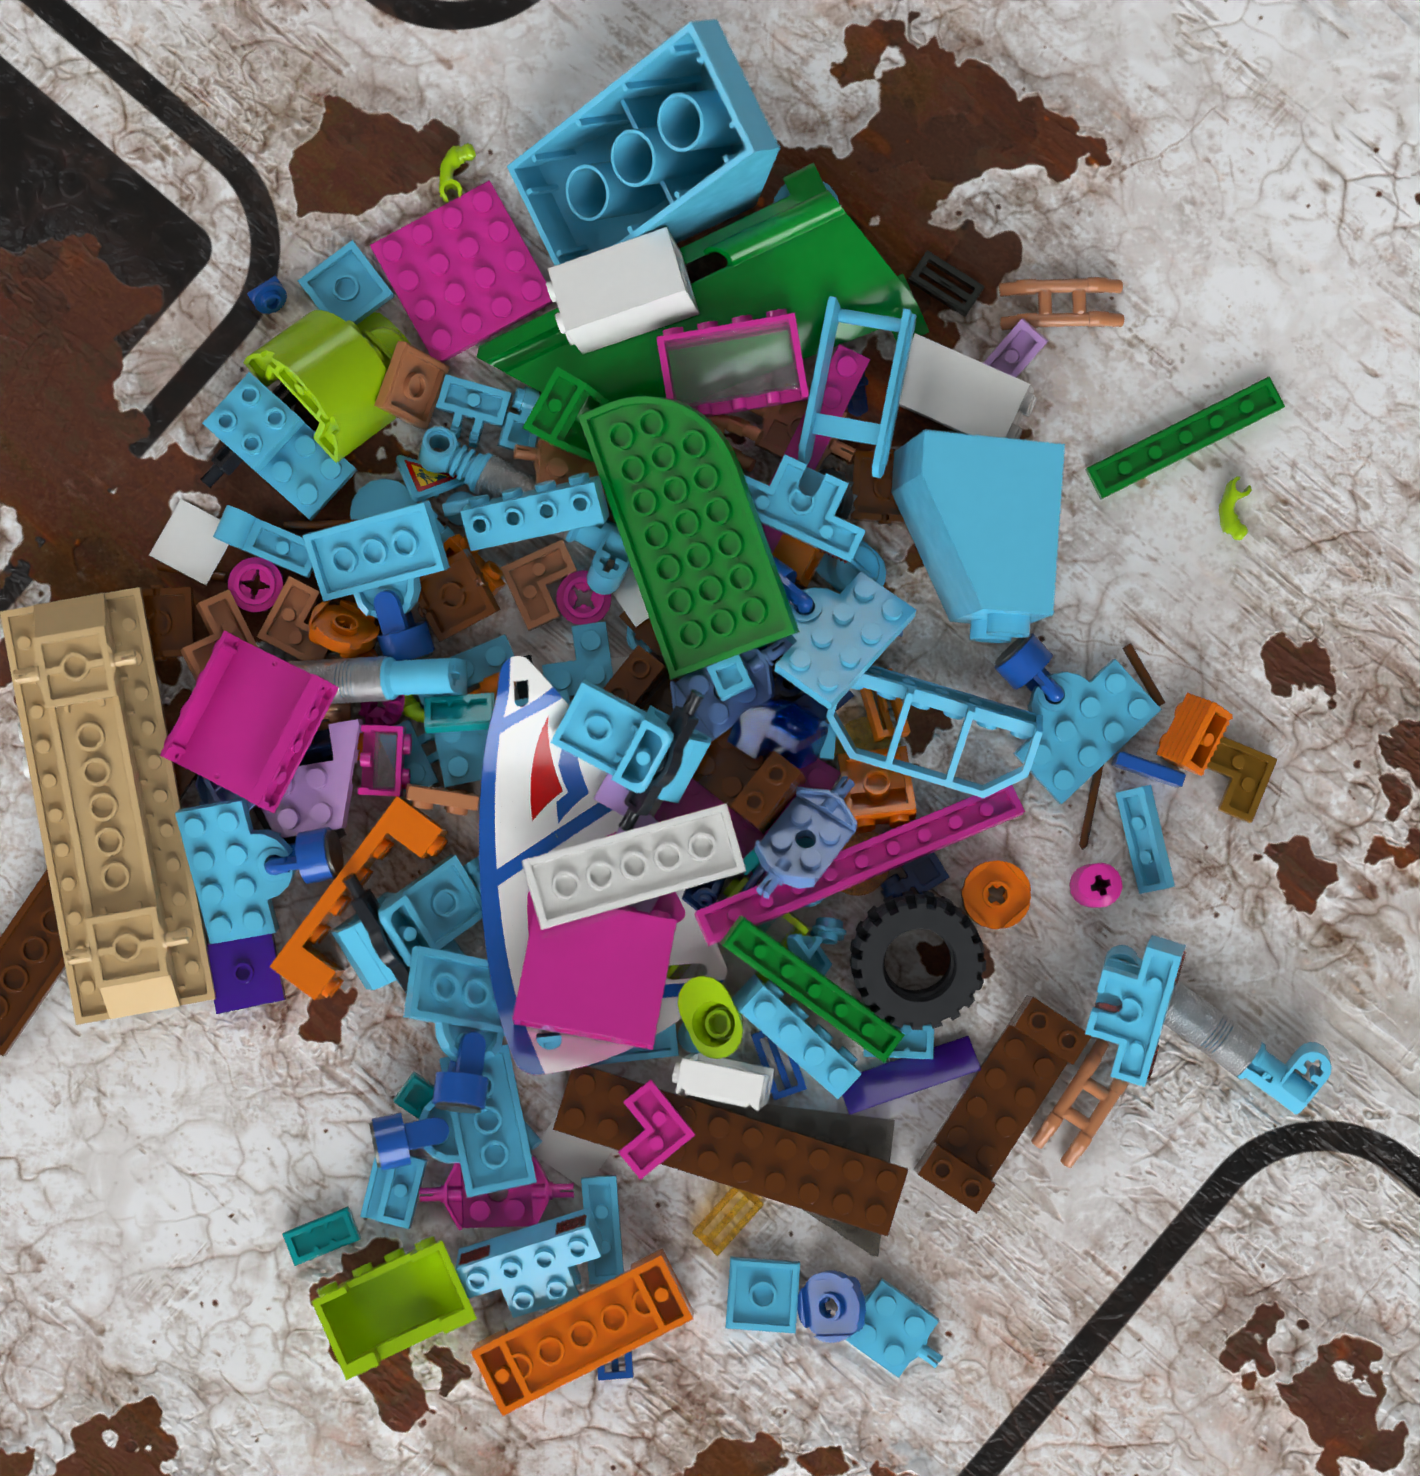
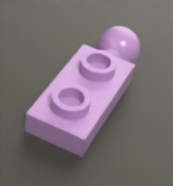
(1017, 349)

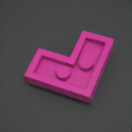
(663, 1131)

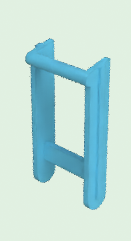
(852, 429)

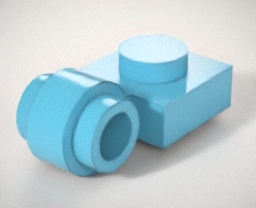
(512, 430)

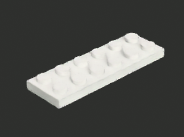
(633, 866)

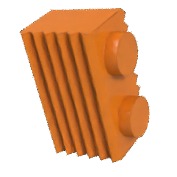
(1194, 734)

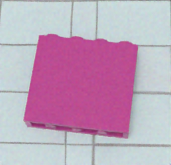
(597, 976)

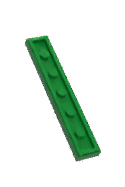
(1184, 438)
(811, 988)

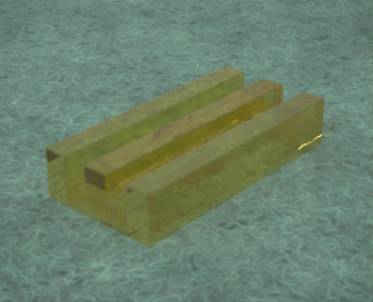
(708, 1240)

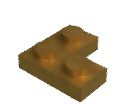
(1248, 775)

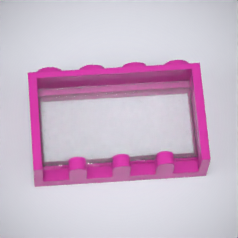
(734, 364)

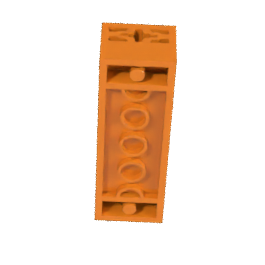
(302, 962)
(582, 1333)

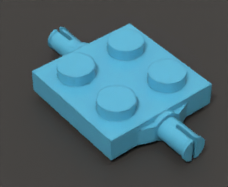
(895, 1330)

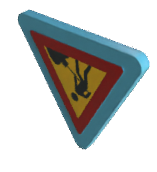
(423, 483)

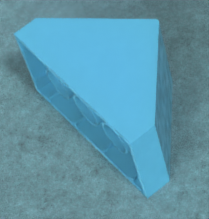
(654, 150)

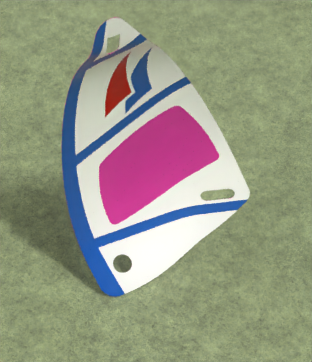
(526, 802)

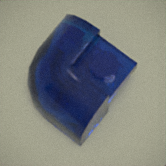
(780, 728)

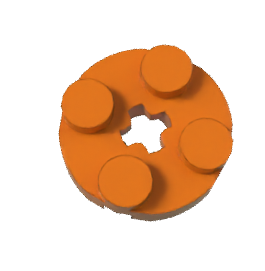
(328, 628)
(1016, 894)

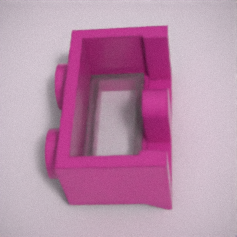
(384, 760)

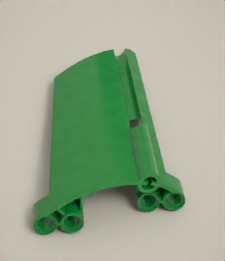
(776, 259)

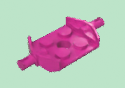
(520, 1208)

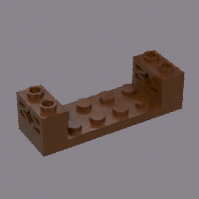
(749, 786)
(1000, 1102)

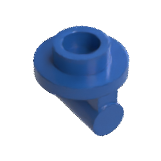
(268, 296)

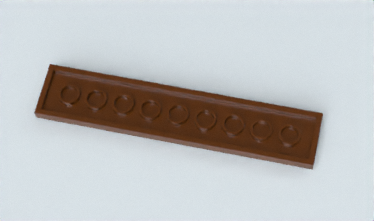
(33, 952)
(742, 1152)

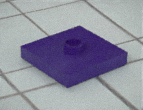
(243, 973)

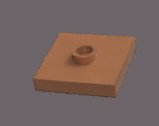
(412, 385)

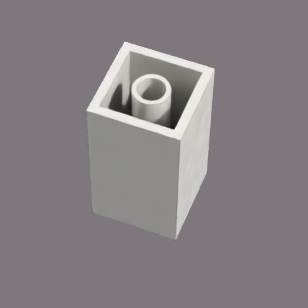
(622, 291)
(963, 392)

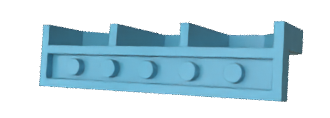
(954, 705)

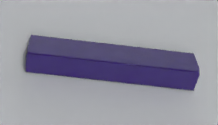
(911, 1075)

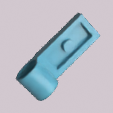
(264, 540)

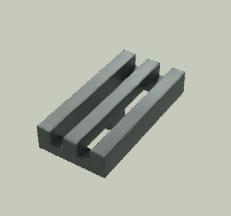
(940, 295)

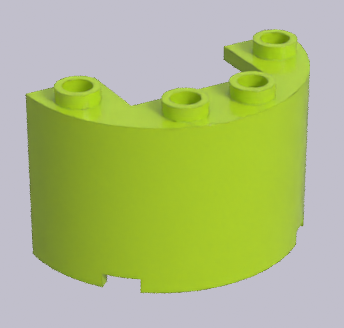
(332, 376)
(392, 1306)

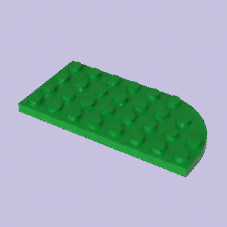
(688, 531)

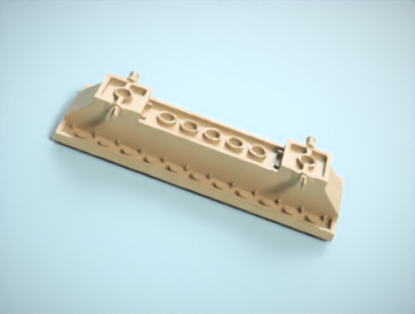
(107, 805)

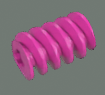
(1105, 895)

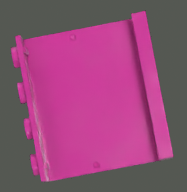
(249, 721)

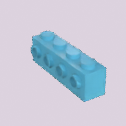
(534, 512)
(795, 1036)

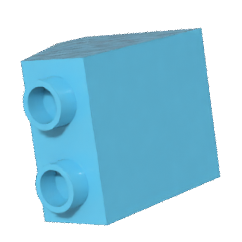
(984, 526)

